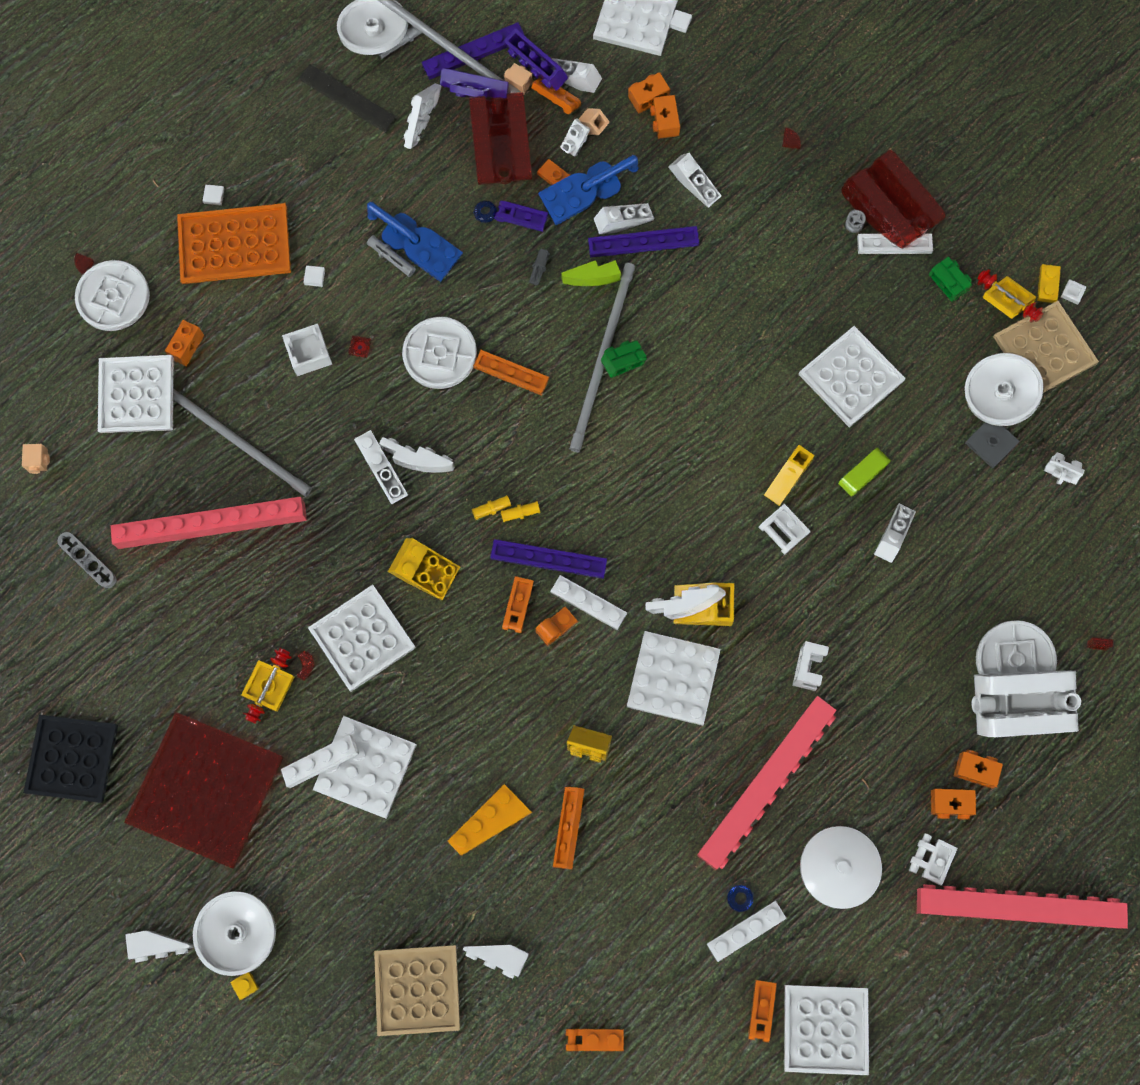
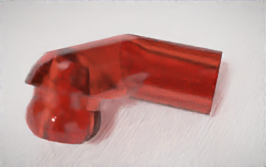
(307, 664)

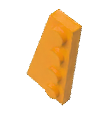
(493, 817)

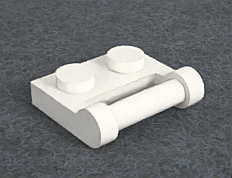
(789, 525)

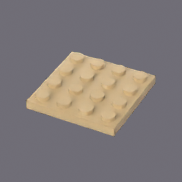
(1050, 345)
(417, 990)

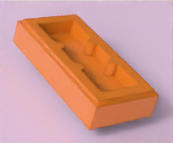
(551, 172)

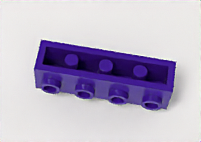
(534, 58)

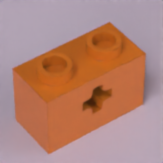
(643, 92)
(665, 107)
(184, 342)
(967, 771)
(965, 803)

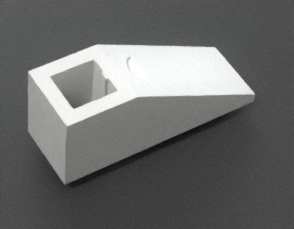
(580, 75)
(694, 179)
(622, 217)
(895, 533)
(151, 943)
(503, 956)

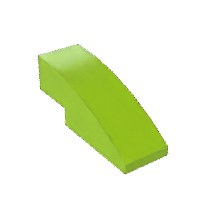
(592, 274)

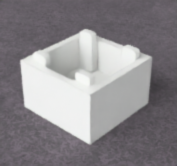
(307, 349)

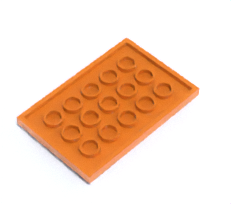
(233, 243)

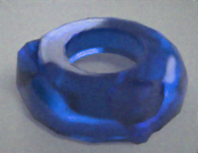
(485, 217)
(731, 898)

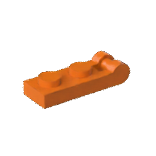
(560, 97)
(518, 604)
(762, 1010)
(595, 1040)

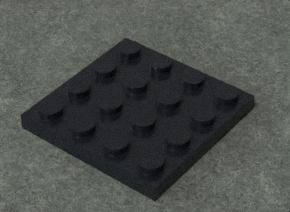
(71, 758)

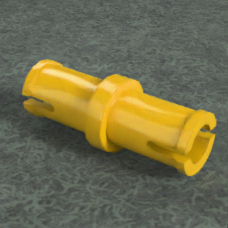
(491, 507)
(520, 511)

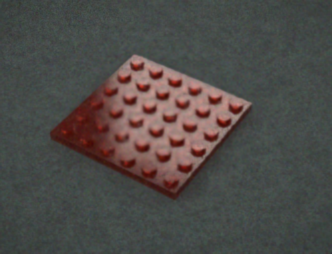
(204, 790)

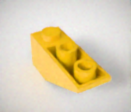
(789, 475)

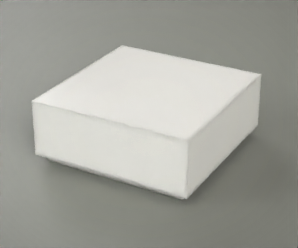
(680, 21)
(213, 195)
(314, 276)
(1073, 291)

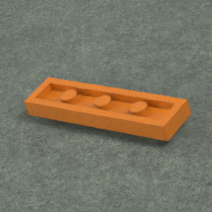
(511, 372)
(568, 828)

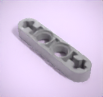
(88, 558)

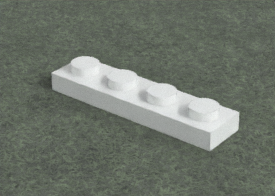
(880, 245)
(588, 602)
(319, 761)
(746, 931)

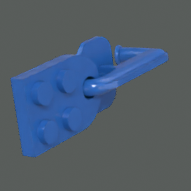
(568, 199)
(431, 253)

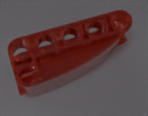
(500, 138)
(893, 200)

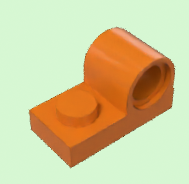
(556, 626)

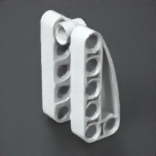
(1025, 703)

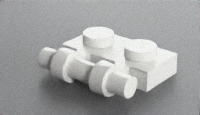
(939, 860)

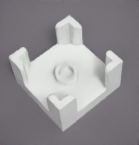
(808, 653)

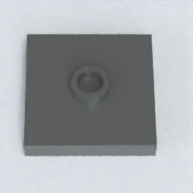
(992, 443)

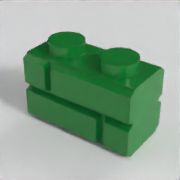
(950, 279)
(623, 358)

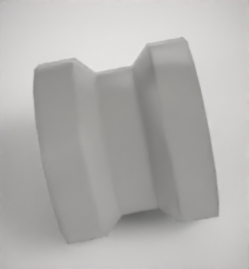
(855, 217)

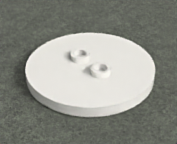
(112, 295)
(439, 352)
(1015, 648)

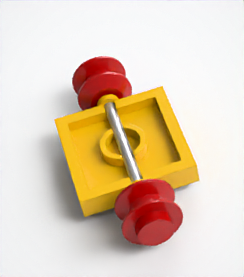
(1009, 296)
(267, 685)

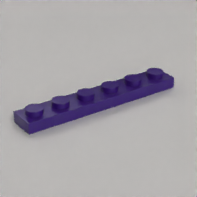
(476, 49)
(643, 241)
(548, 558)

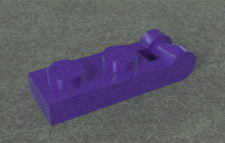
(521, 216)

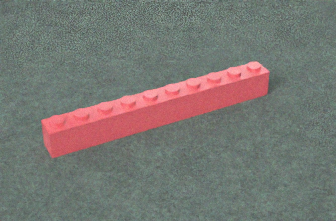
(208, 523)
(766, 783)
(1022, 908)

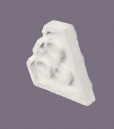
(419, 118)

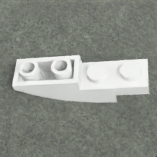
(422, 460)
(381, 467)
(691, 602)

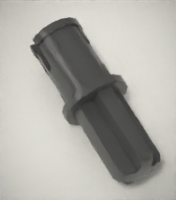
(539, 266)

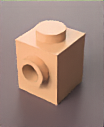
(519, 77)
(595, 120)
(35, 458)

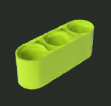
(864, 472)

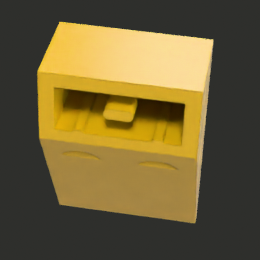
(424, 568)
(718, 614)
(588, 743)

